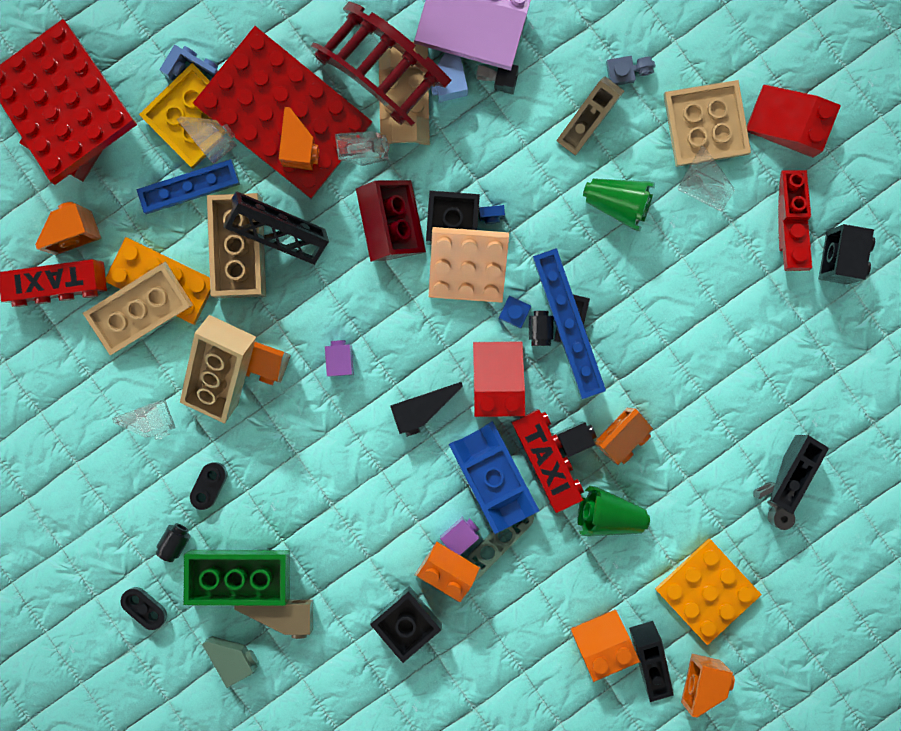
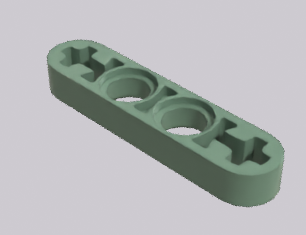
(498, 546)

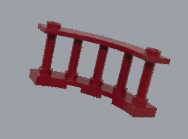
(389, 38)

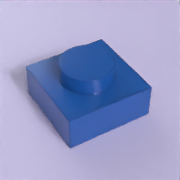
(491, 214)
(514, 312)

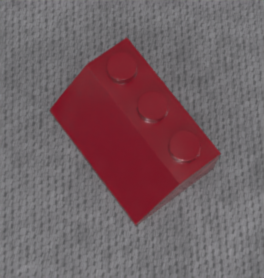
(390, 219)

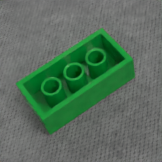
(237, 577)

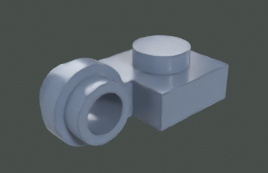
(623, 71)

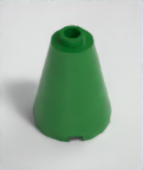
(621, 199)
(610, 515)

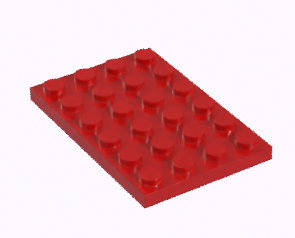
(251, 101)
(61, 102)

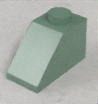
(230, 659)

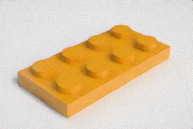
(136, 260)

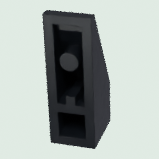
(419, 410)
(797, 471)
(652, 661)

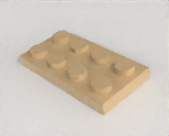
(137, 308)

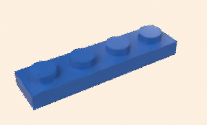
(188, 186)

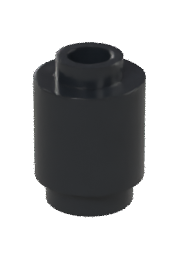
(541, 328)
(172, 542)

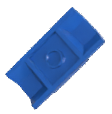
(494, 478)

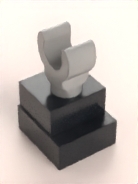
(504, 79)

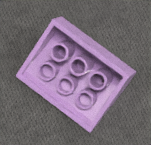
(474, 29)

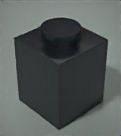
(577, 438)

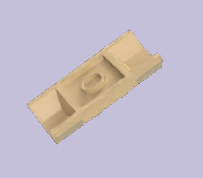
(399, 93)

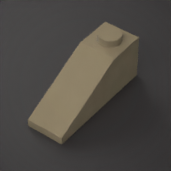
(590, 115)
(291, 619)

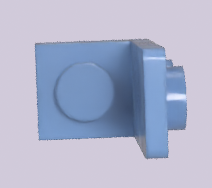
(176, 60)

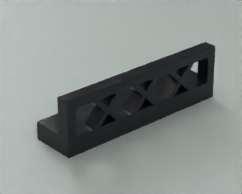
(277, 220)

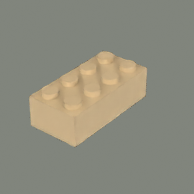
(234, 260)
(217, 368)

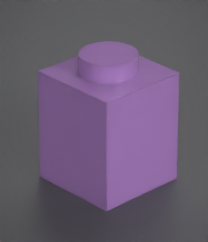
(339, 359)
(460, 535)

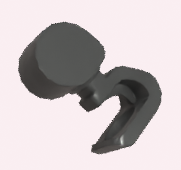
(777, 516)

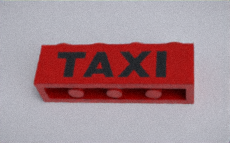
(53, 281)
(547, 460)

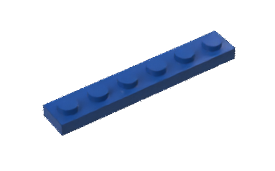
(569, 323)

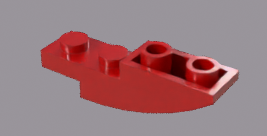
(793, 220)

